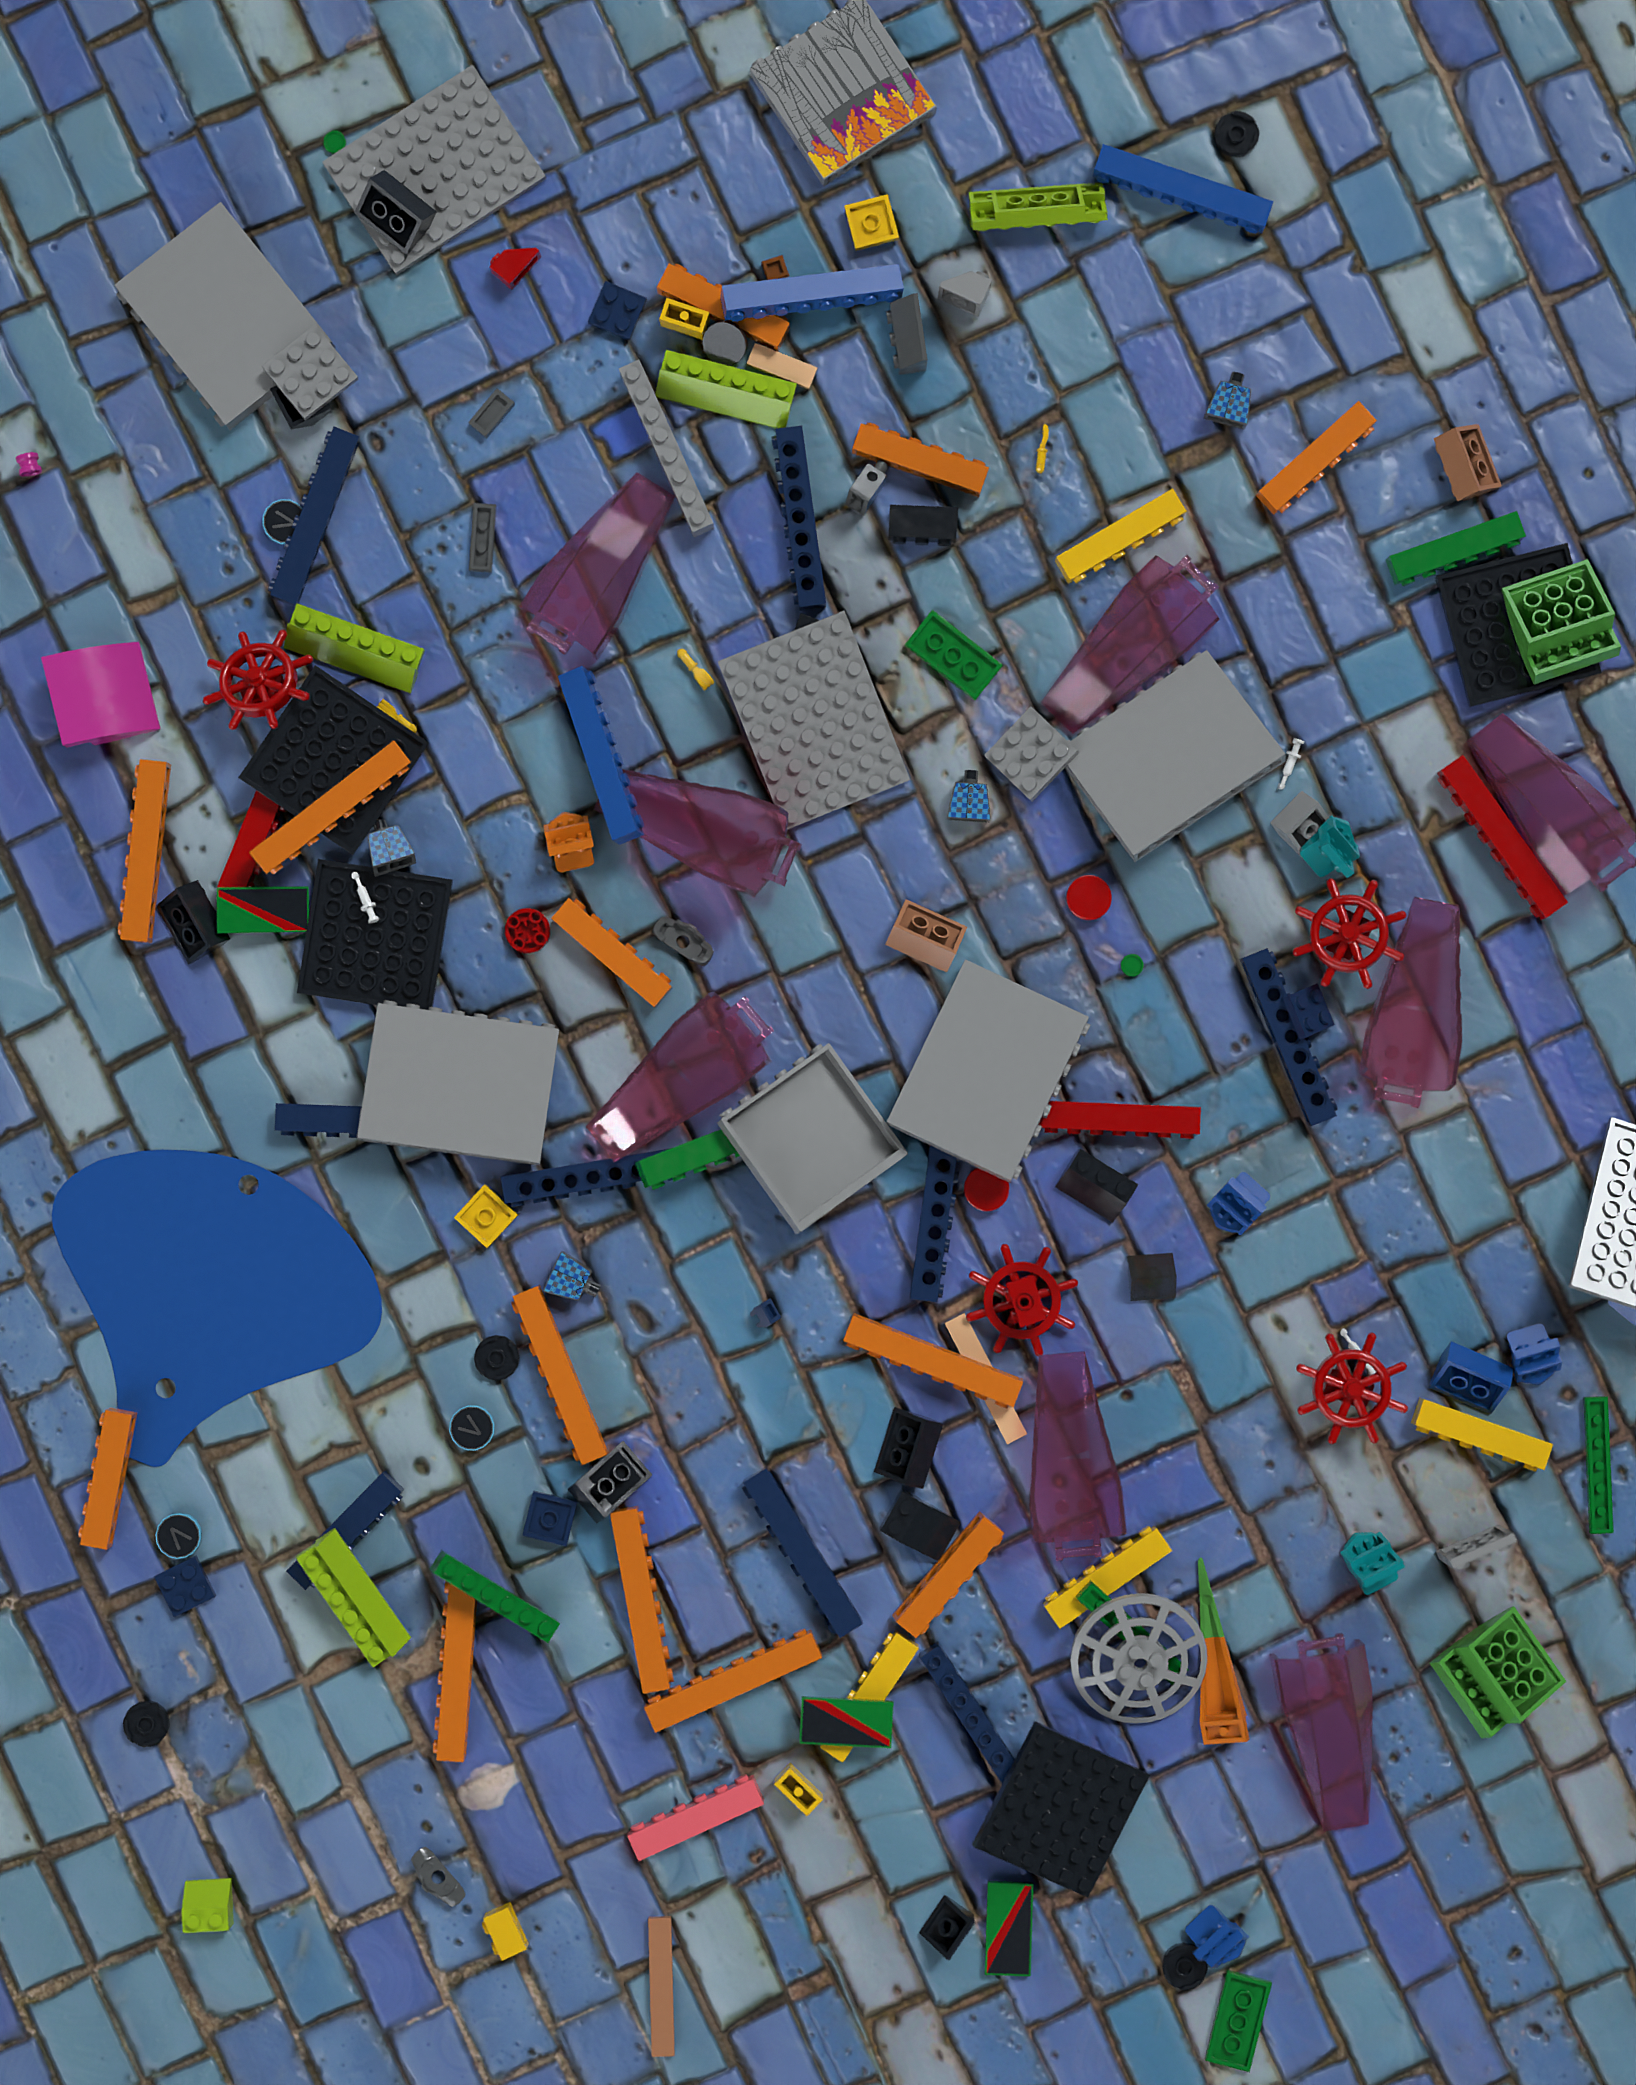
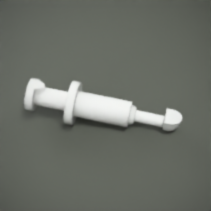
(1291, 760)
(365, 899)
(1352, 1345)

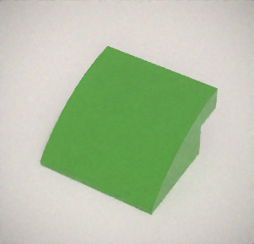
(1561, 621)
(1498, 1673)

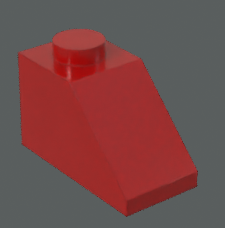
(514, 264)

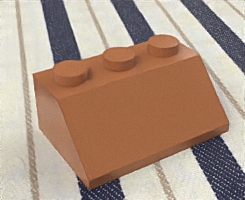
(1467, 462)
(926, 935)

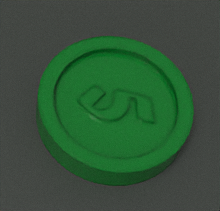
(334, 141)
(1132, 965)

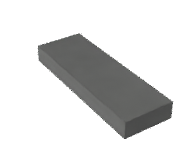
(482, 537)

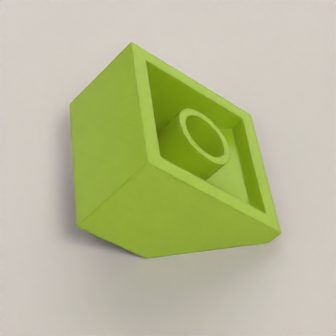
(207, 1905)

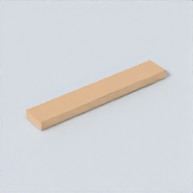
(970, 1347)

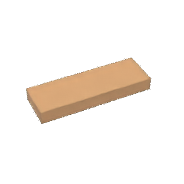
(781, 366)

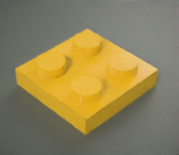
(871, 222)
(486, 1216)

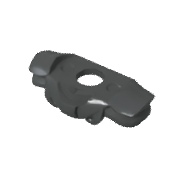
(698, 949)
(449, 1890)

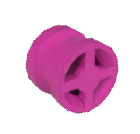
(28, 464)

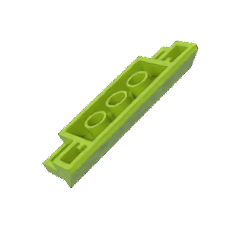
(1037, 206)
(725, 390)
(353, 648)
(353, 1597)

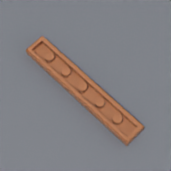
(661, 1986)

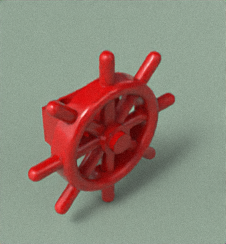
(262, 688)
(1349, 934)
(1024, 1299)
(1352, 1390)

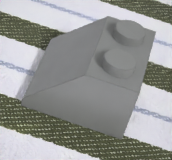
(966, 291)
(1299, 821)

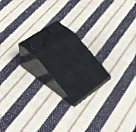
(609, 1482)
(919, 1525)

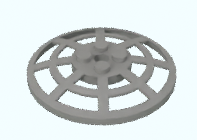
(1136, 1648)

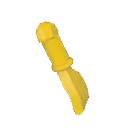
(1041, 451)
(699, 674)
(391, 711)

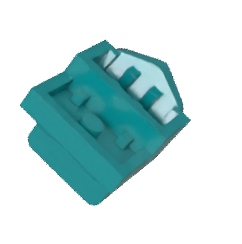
(1331, 848)
(1371, 1561)

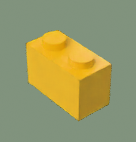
(684, 318)
(798, 1789)
(505, 1931)

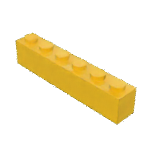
(1120, 536)
(1482, 1434)
(1109, 1574)
(880, 1678)

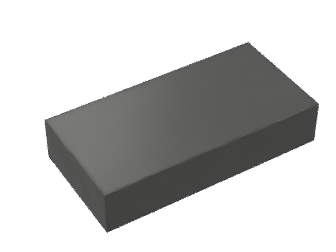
(491, 413)

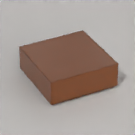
(775, 268)

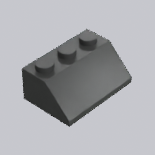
(907, 335)

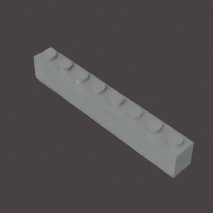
(666, 448)

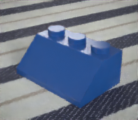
(1471, 1377)

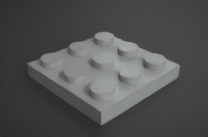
(310, 372)
(1031, 754)
(1476, 1547)

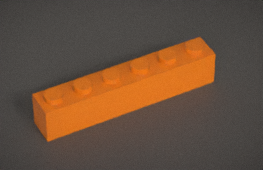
(697, 292)
(1317, 457)
(920, 459)
(611, 952)
(108, 1478)
(948, 1575)

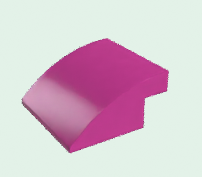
(100, 693)

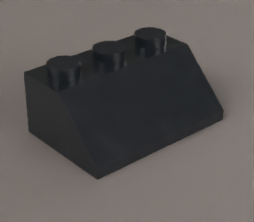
(394, 211)
(922, 524)
(192, 921)
(1096, 1185)
(908, 1448)

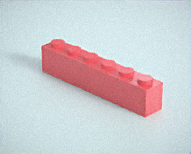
(695, 1817)

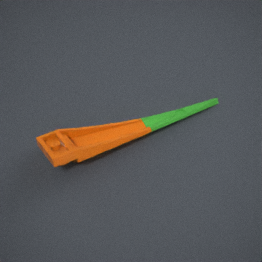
(1220, 1697)

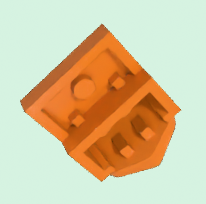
(570, 841)

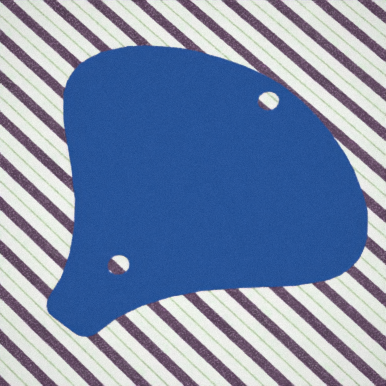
(208, 1283)

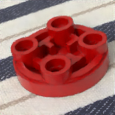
(1088, 897)
(527, 930)
(985, 1190)

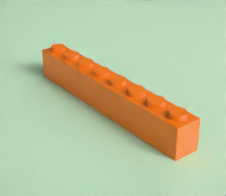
(329, 807)
(145, 851)
(933, 1360)
(560, 1375)
(640, 1599)
(456, 1675)
(732, 1680)

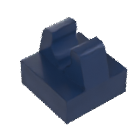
(766, 1313)

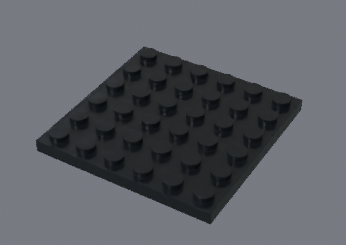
(1482, 630)
(323, 744)
(379, 960)
(1060, 1809)

